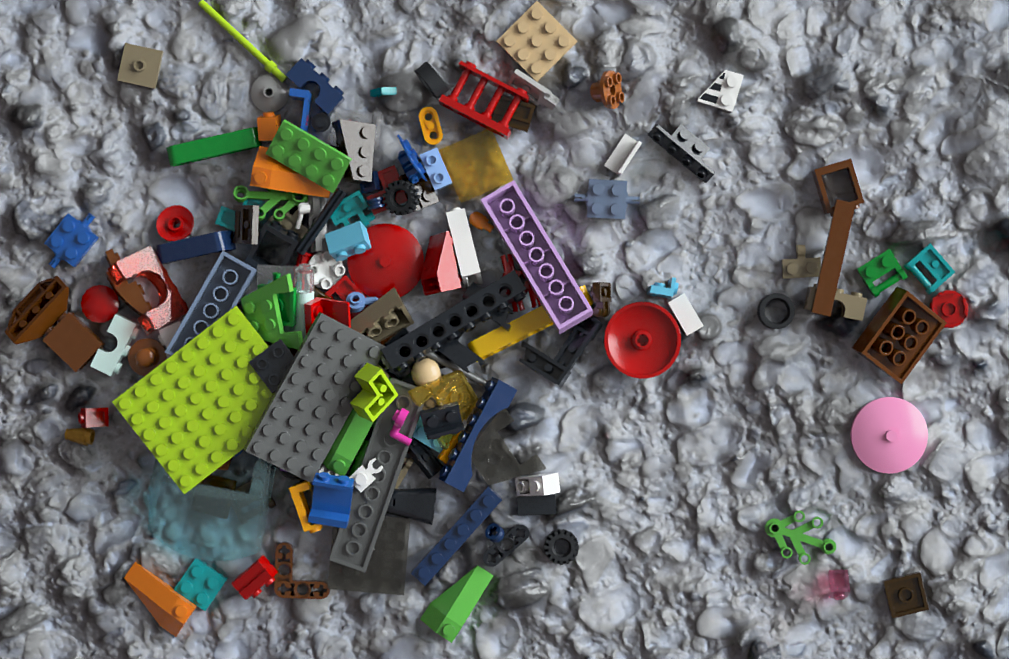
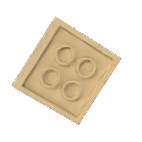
(536, 41)

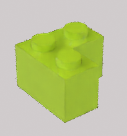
(376, 392)

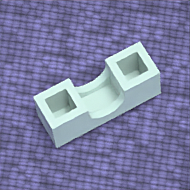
(124, 331)

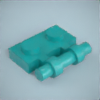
(351, 206)

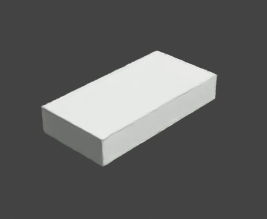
(685, 314)

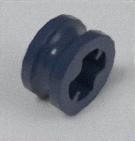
(376, 203)
(490, 529)

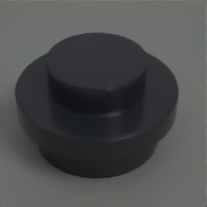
(321, 122)

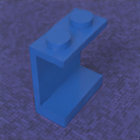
(306, 96)
(331, 500)

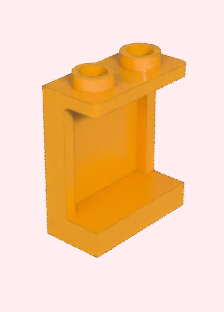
(302, 506)

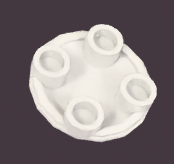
(327, 270)

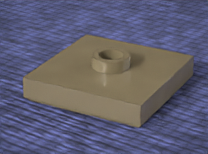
(140, 66)

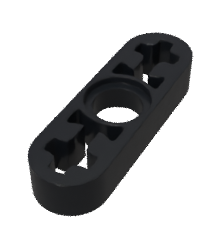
(491, 550)

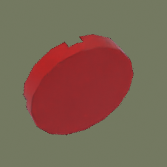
(941, 306)

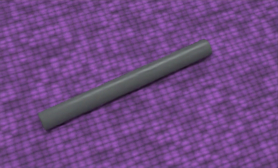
(445, 362)

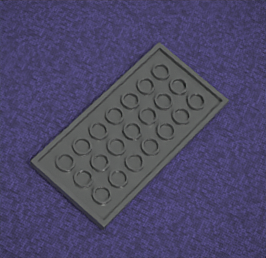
(313, 398)

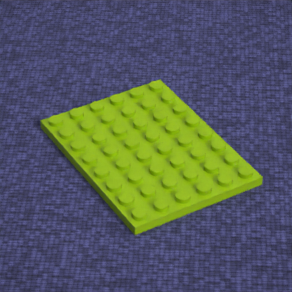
(200, 401)

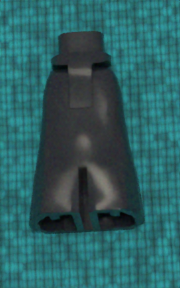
(414, 504)

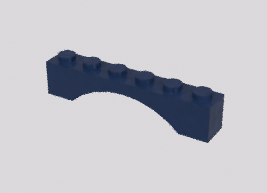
(458, 468)
(456, 535)

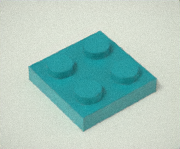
(200, 584)

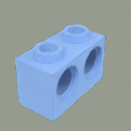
(436, 169)

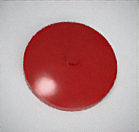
(391, 263)
(642, 340)

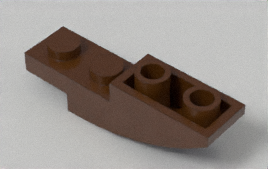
(129, 293)

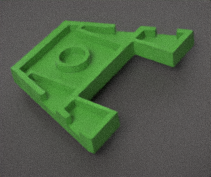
(264, 314)

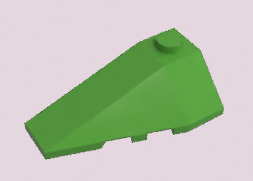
(347, 443)
(452, 608)

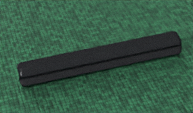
(320, 221)

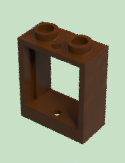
(817, 175)

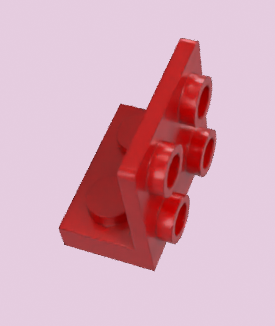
(333, 308)

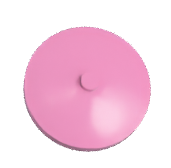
(888, 435)

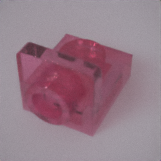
(838, 584)

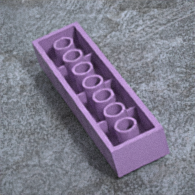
(537, 257)

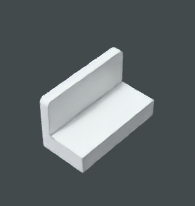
(622, 154)

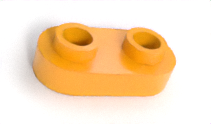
(430, 126)

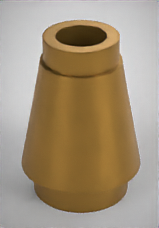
(82, 436)

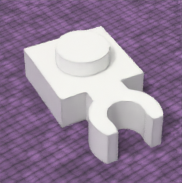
(363, 477)

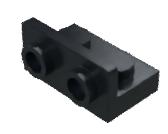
(442, 420)

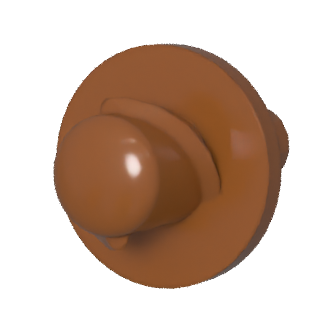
(608, 90)
(146, 355)

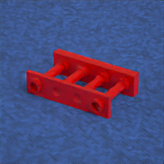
(483, 119)

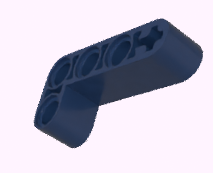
(196, 246)

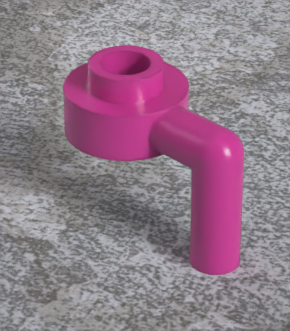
(399, 418)

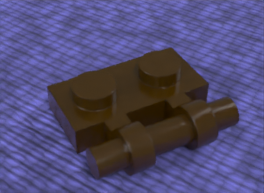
(602, 296)

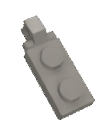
(537, 93)

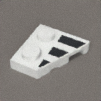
(723, 91)

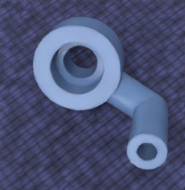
(361, 303)

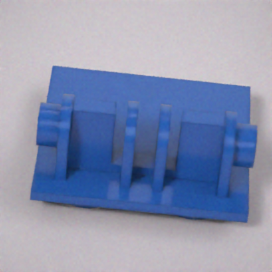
(410, 163)

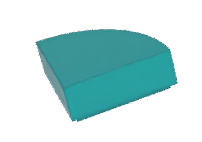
(383, 91)

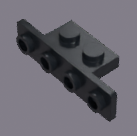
(685, 148)

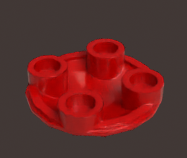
(100, 303)

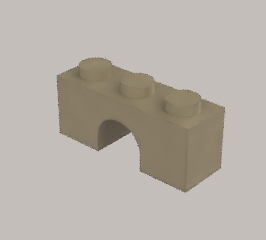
(852, 305)

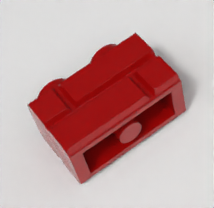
(254, 577)

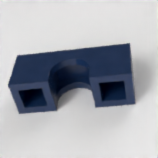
(304, 73)

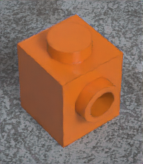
(268, 125)

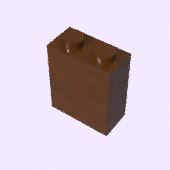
(73, 341)

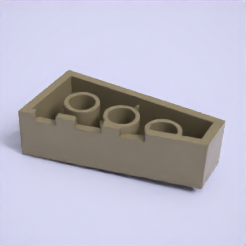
(383, 317)

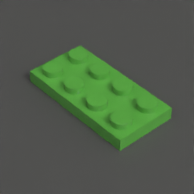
(308, 156)

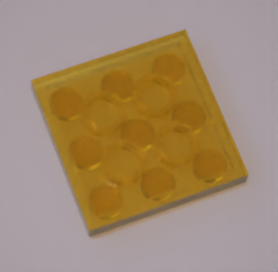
(475, 165)

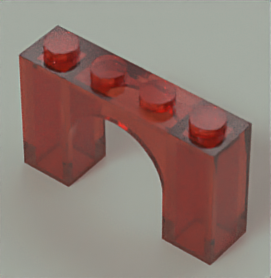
(148, 266)

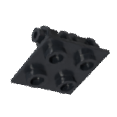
(272, 364)

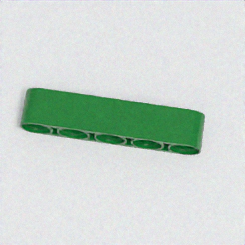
(213, 146)

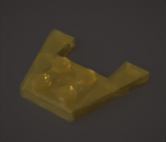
(446, 390)

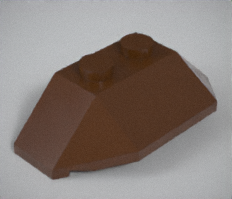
(38, 311)

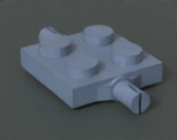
(607, 199)

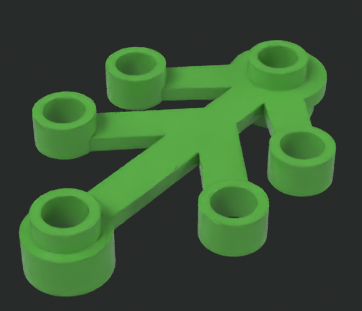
(273, 198)
(796, 535)

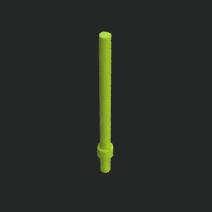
(270, 66)

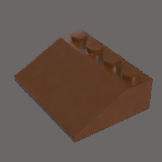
(899, 334)

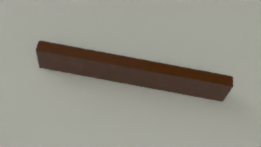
(833, 257)

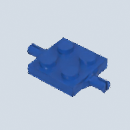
(71, 240)

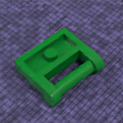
(878, 267)

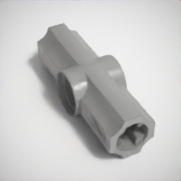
(316, 205)

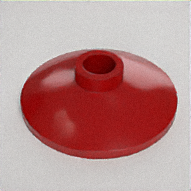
(169, 218)

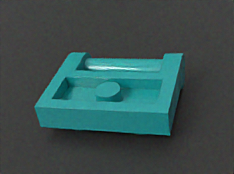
(934, 264)

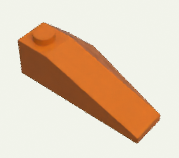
(276, 176)
(161, 600)

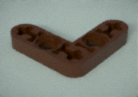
(288, 578)

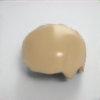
(425, 371)

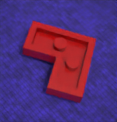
(386, 177)

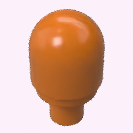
(480, 221)

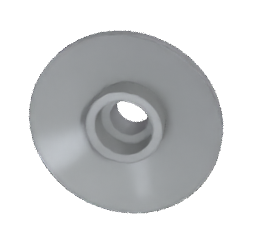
(276, 100)

